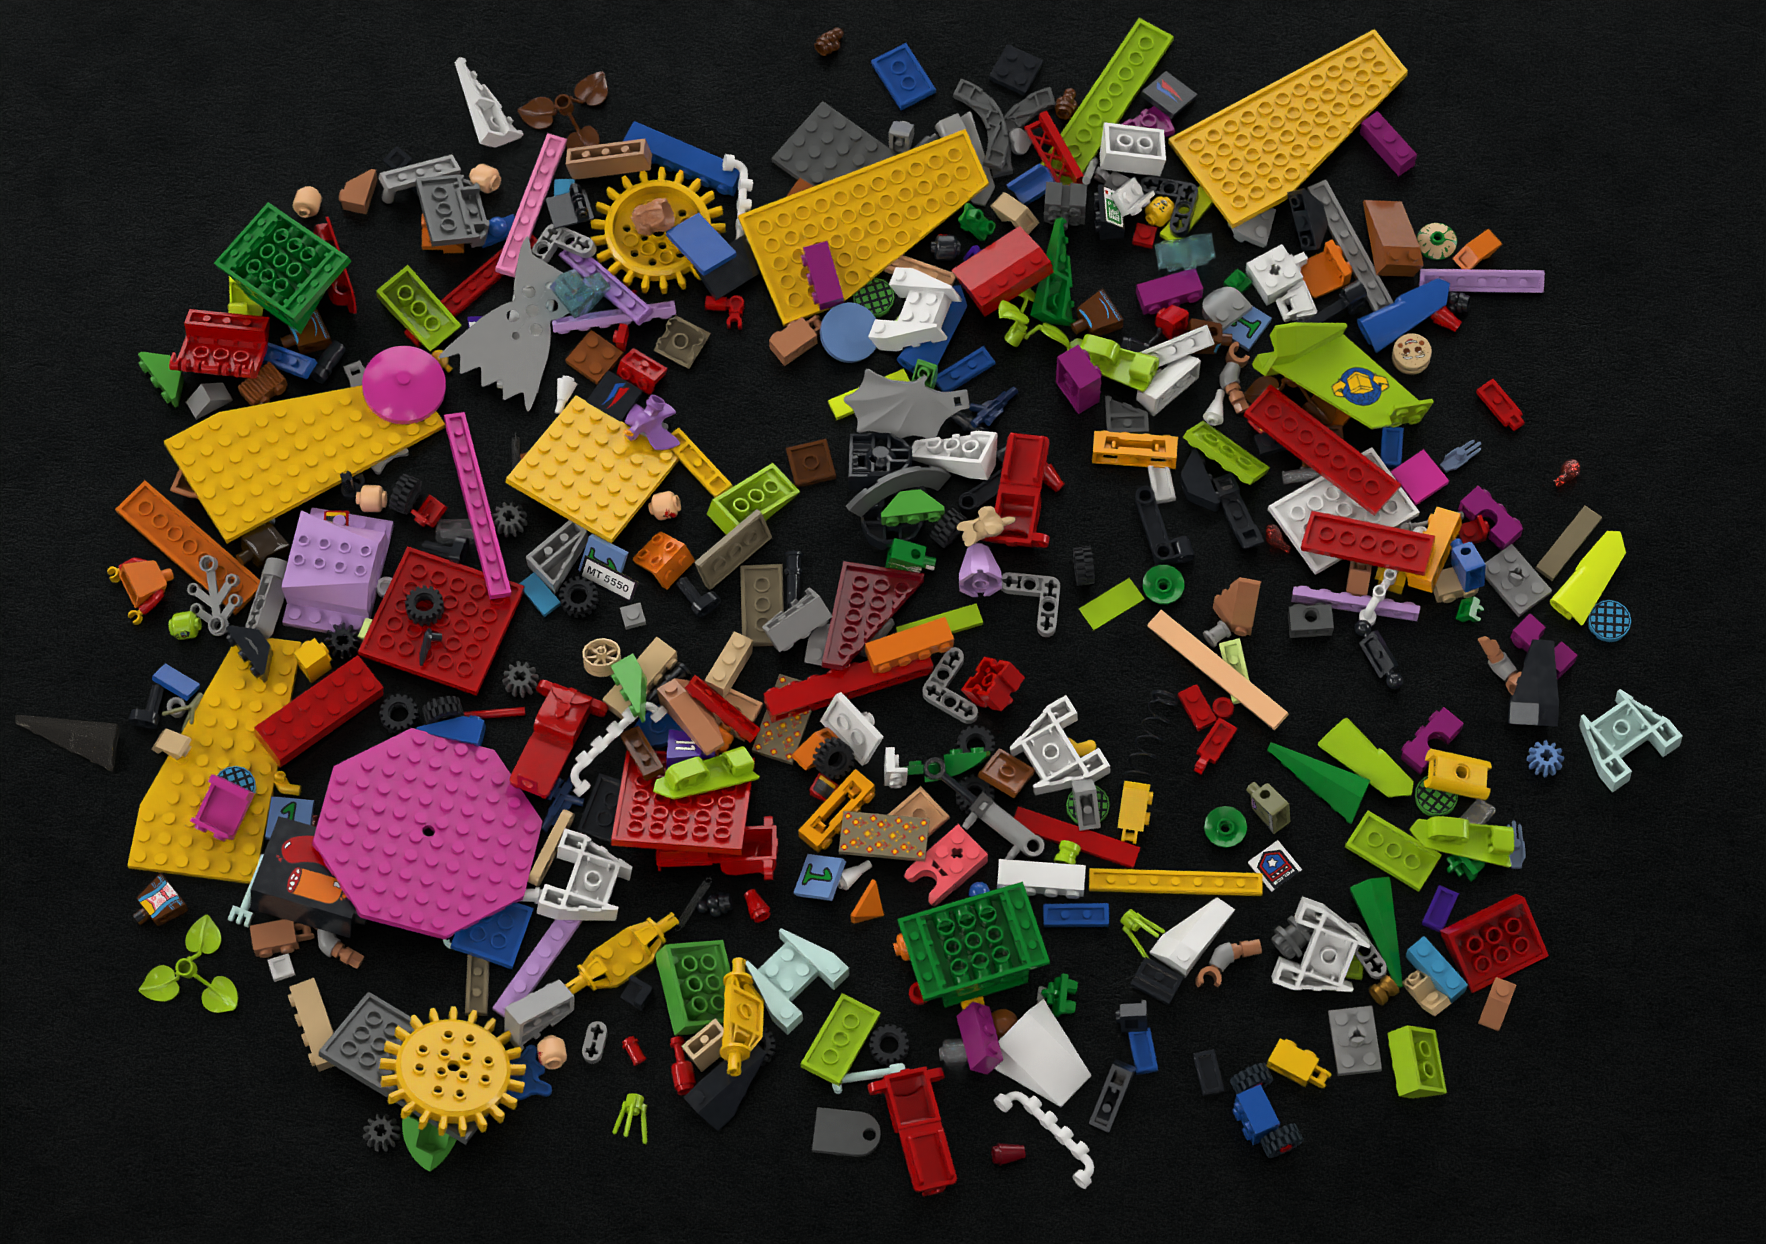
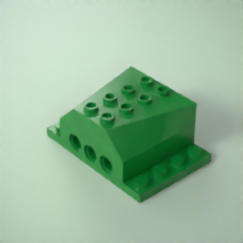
(282, 266)
(974, 945)

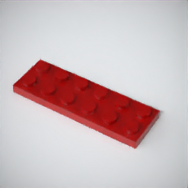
(1368, 543)

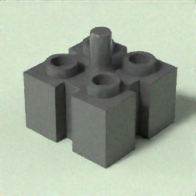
(1065, 202)

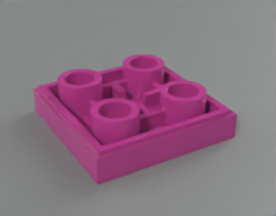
(1420, 477)

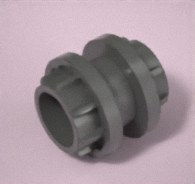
(1292, 938)

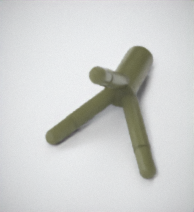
(191, 708)

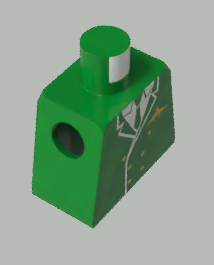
(908, 557)

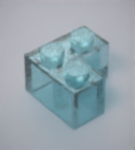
(1185, 252)
(579, 294)

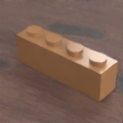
(609, 159)

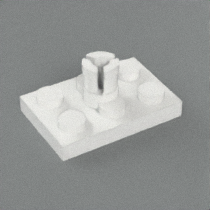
(852, 727)

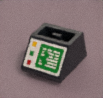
(1108, 217)

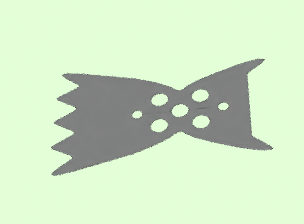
(490, 339)

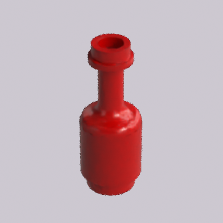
(682, 1070)

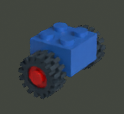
(1258, 1115)

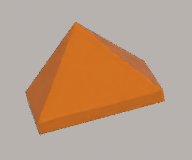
(869, 905)

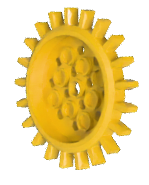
(624, 244)
(478, 1096)

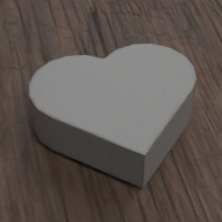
(1019, 140)

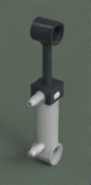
(988, 811)

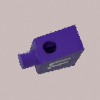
(682, 748)

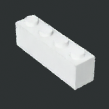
(1043, 877)

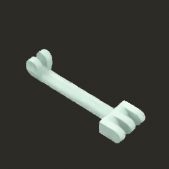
(243, 910)
(866, 1075)

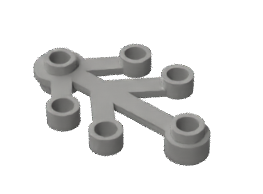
(215, 598)

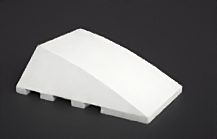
(1042, 1056)

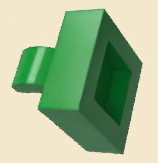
(1238, 281)
(1468, 610)

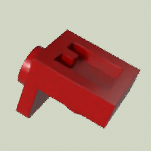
(1474, 531)

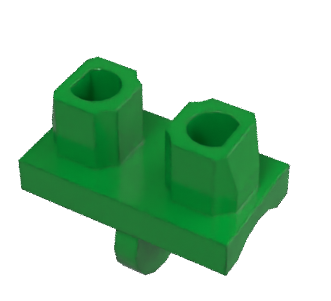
(975, 222)
(1464, 865)
(1057, 995)

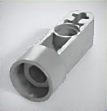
(268, 598)

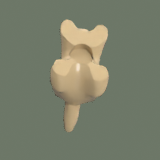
(986, 525)

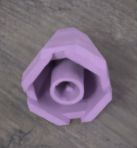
(979, 572)

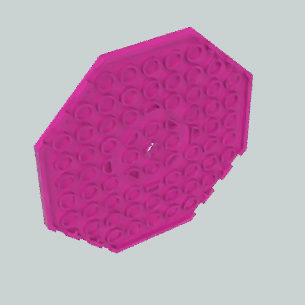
(417, 881)

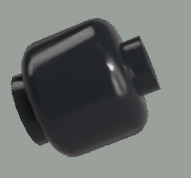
(945, 247)

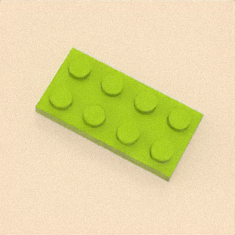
(1226, 452)
(1393, 851)
(840, 1039)

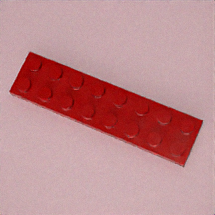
(1322, 450)

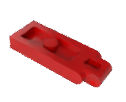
(1500, 405)

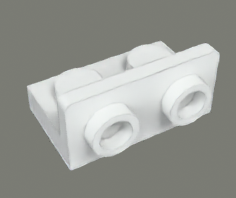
(1130, 198)
(893, 775)

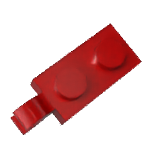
(1214, 744)

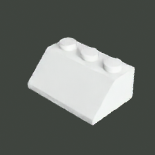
(1132, 149)
(1169, 383)

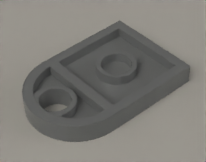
(842, 1132)

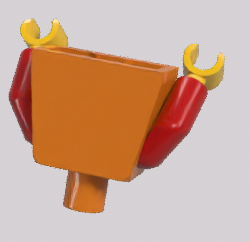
(143, 583)

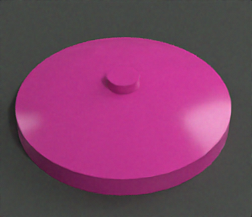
(403, 385)

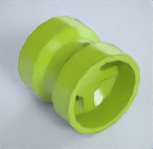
(1067, 852)

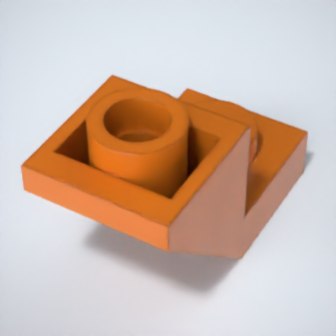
(1477, 249)
(805, 752)

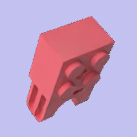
(946, 870)

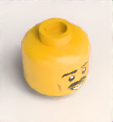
(1159, 211)

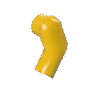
(1083, 748)
(284, 786)

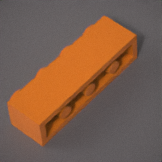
(909, 645)

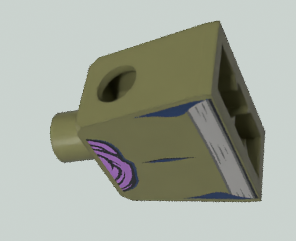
(1269, 806)

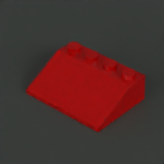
(1003, 270)
(1494, 942)

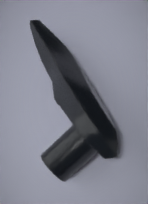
(426, 644)

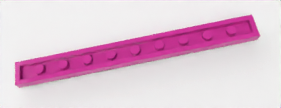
(477, 505)

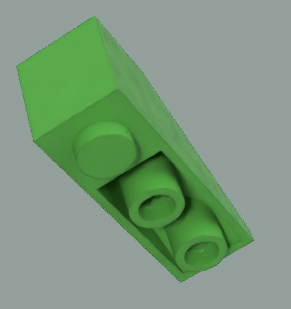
(634, 684)

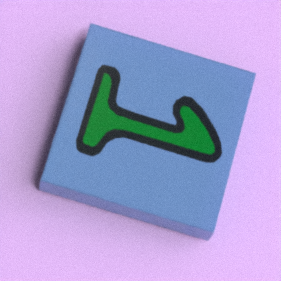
(1248, 328)
(605, 553)
(290, 808)
(819, 877)

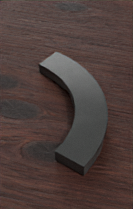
(1021, 114)
(993, 120)
(899, 480)

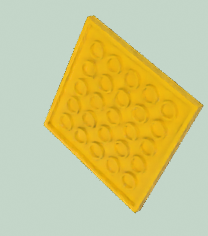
(591, 470)

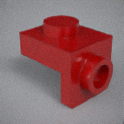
(429, 512)

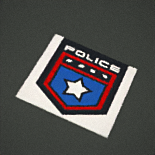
(1275, 865)

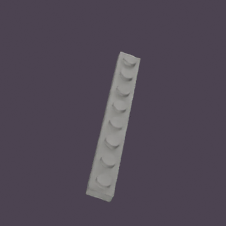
(1351, 246)

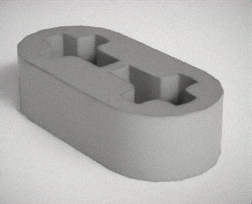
(589, 1042)

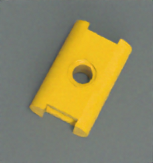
(1471, 771)

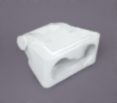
(1300, 301)

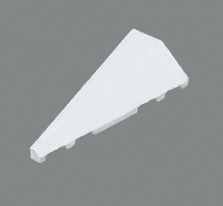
(488, 119)

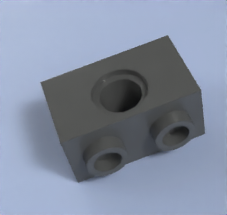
(1301, 627)

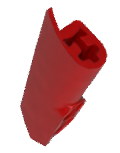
(340, 290)

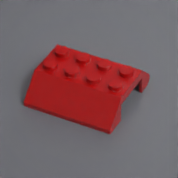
(222, 344)

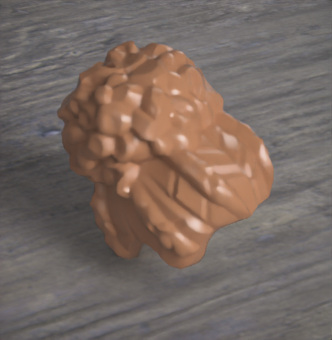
(653, 217)

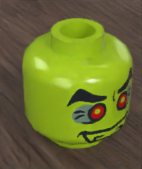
(184, 625)

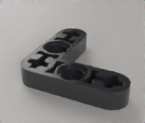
(1177, 196)

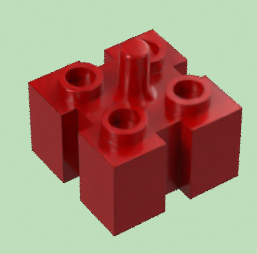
(993, 684)

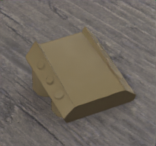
(681, 341)

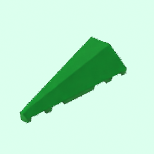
(1052, 297)
(1336, 786)
(1377, 910)

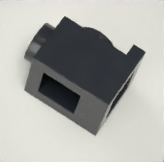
(1133, 1017)

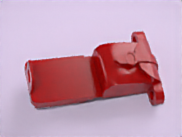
(1021, 489)
(553, 737)
(758, 854)
(919, 1126)

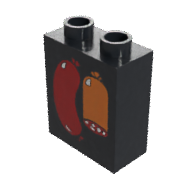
(298, 884)

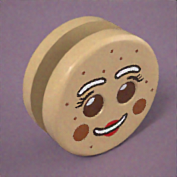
(1411, 354)

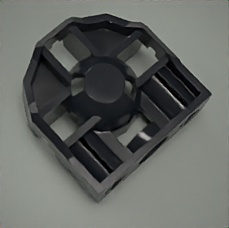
(890, 458)
(876, 532)

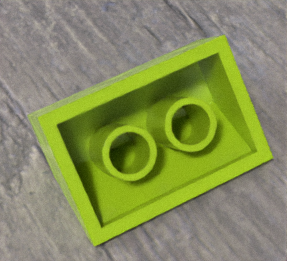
(1416, 1062)

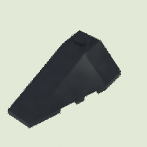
(1536, 689)

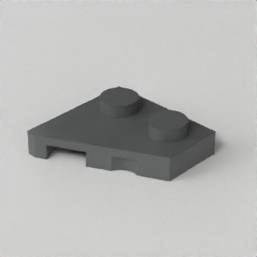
(1125, 418)

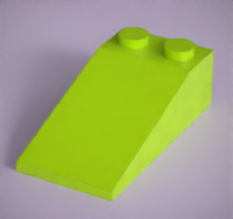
(417, 308)
(765, 491)

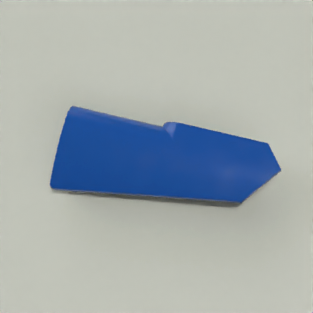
(1406, 312)
(931, 351)

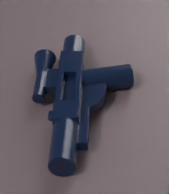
(991, 409)
(562, 801)

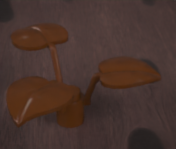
(540, 110)
(1316, 406)

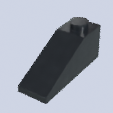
(1112, 1095)

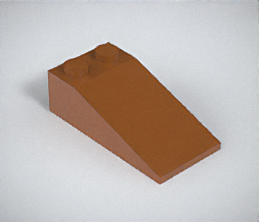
(1392, 239)

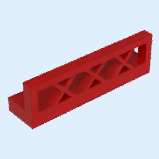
(1059, 146)

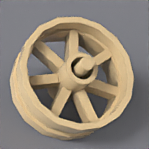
(599, 649)

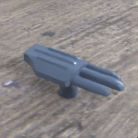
(1459, 456)
(1518, 855)

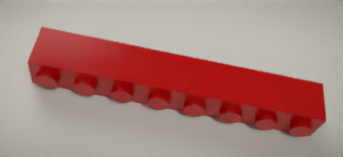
(853, 681)

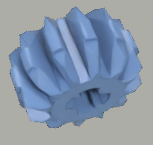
(1538, 762)

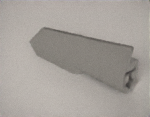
(956, 123)

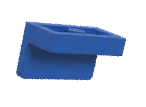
(1031, 184)

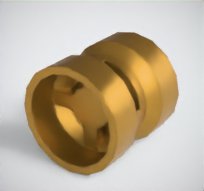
(1383, 990)

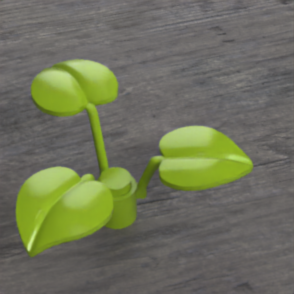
(1018, 329)
(161, 980)

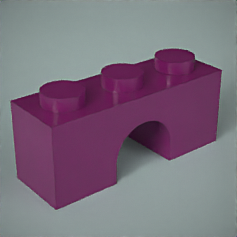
(1506, 528)
(1531, 629)
(1442, 726)

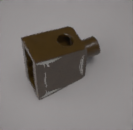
(262, 544)

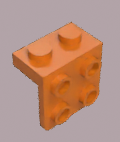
(1326, 271)
(664, 558)

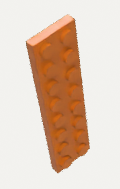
(184, 541)

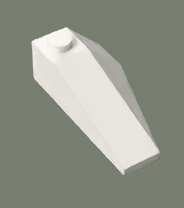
(965, 455)
(1188, 940)

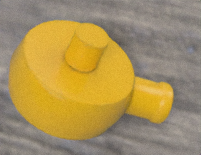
(442, 361)

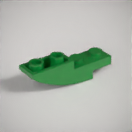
(955, 762)

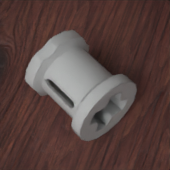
(1216, 634)

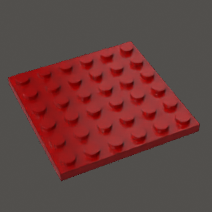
(469, 626)
(692, 823)

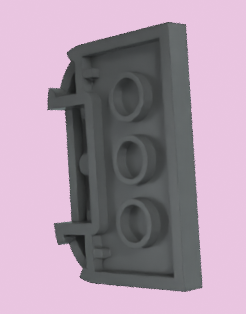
(452, 210)

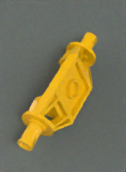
(622, 955)
(741, 1017)

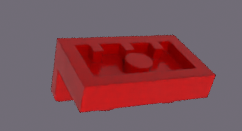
(640, 370)

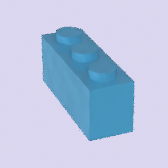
(1432, 963)

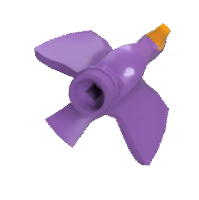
(650, 423)

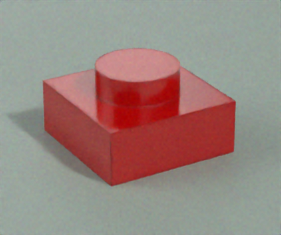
(1144, 235)
(621, 336)

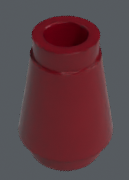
(1007, 1153)

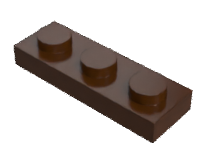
(642, 753)

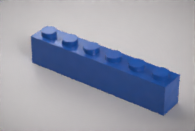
(694, 162)

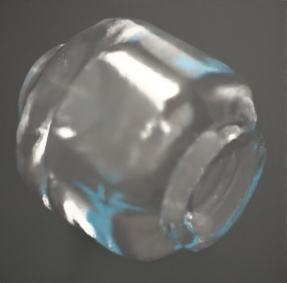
(953, 1052)

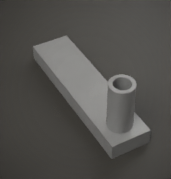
(406, 176)

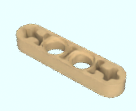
(550, 848)

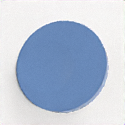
(846, 332)

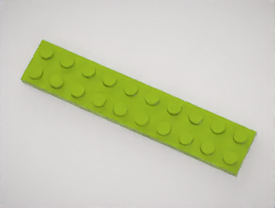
(1113, 92)

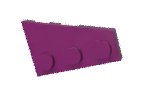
(1153, 119)

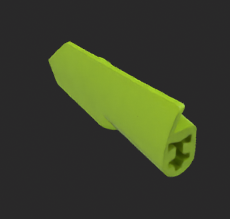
(1119, 364)
(1357, 753)
(701, 776)
(1465, 839)

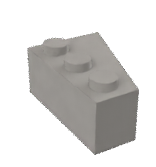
(558, 554)
(797, 621)
(537, 1011)

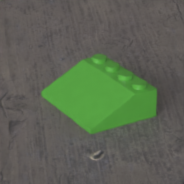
(693, 983)

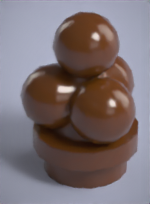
(829, 42)
(1066, 104)

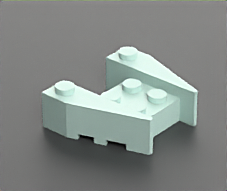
(1621, 732)
(790, 973)

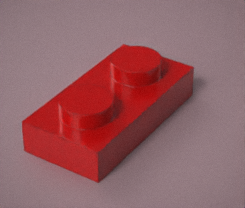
(1197, 707)

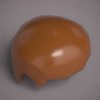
(1003, 1021)

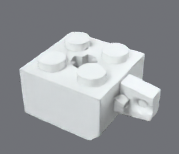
(1277, 262)

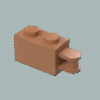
(795, 339)
(278, 937)

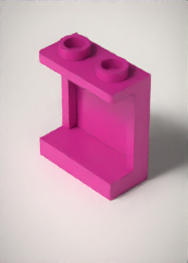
(223, 808)

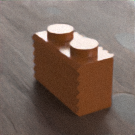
(264, 387)

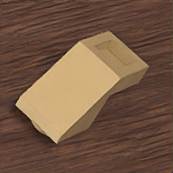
(1012, 210)
(172, 744)
(1425, 993)

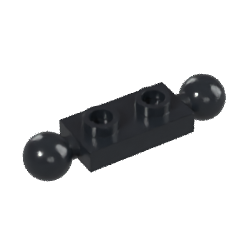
(1378, 654)

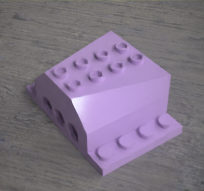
(334, 570)

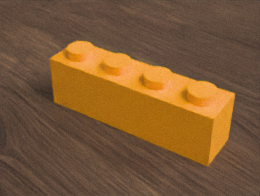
(1445, 527)

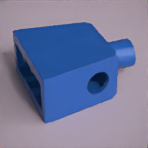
(1467, 565)

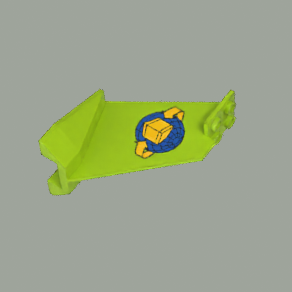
(1340, 374)

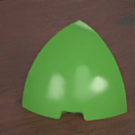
(426, 1144)

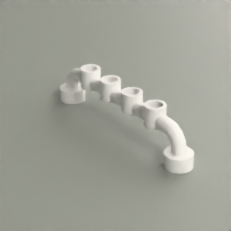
(744, 185)
(1380, 590)
(600, 744)
(1048, 1121)

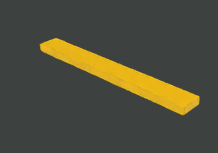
(1175, 882)

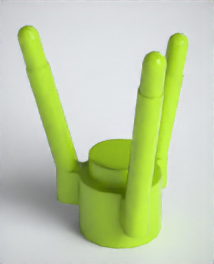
(1133, 921)
(632, 1106)

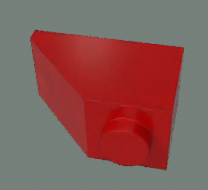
(1172, 321)

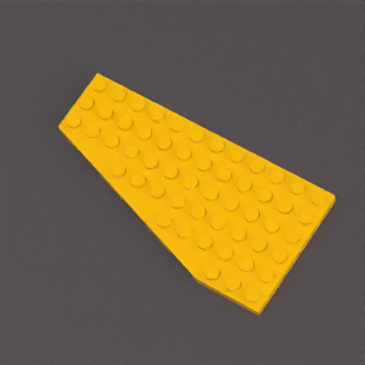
(1283, 132)
(863, 216)
(284, 452)
(220, 739)

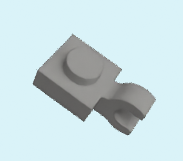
(1112, 181)

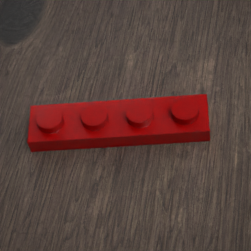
(728, 713)

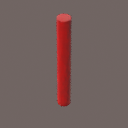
(496, 713)

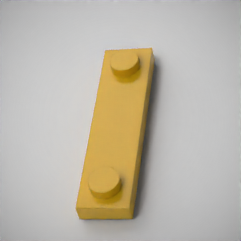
(700, 465)

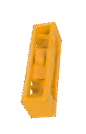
(1134, 449)
(814, 837)

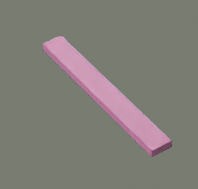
(531, 203)

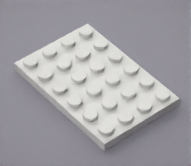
(1322, 496)

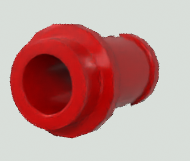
(634, 1050)

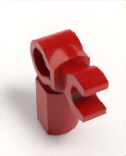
(734, 305)

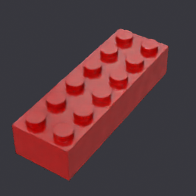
(318, 711)

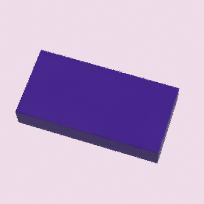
(1440, 908)

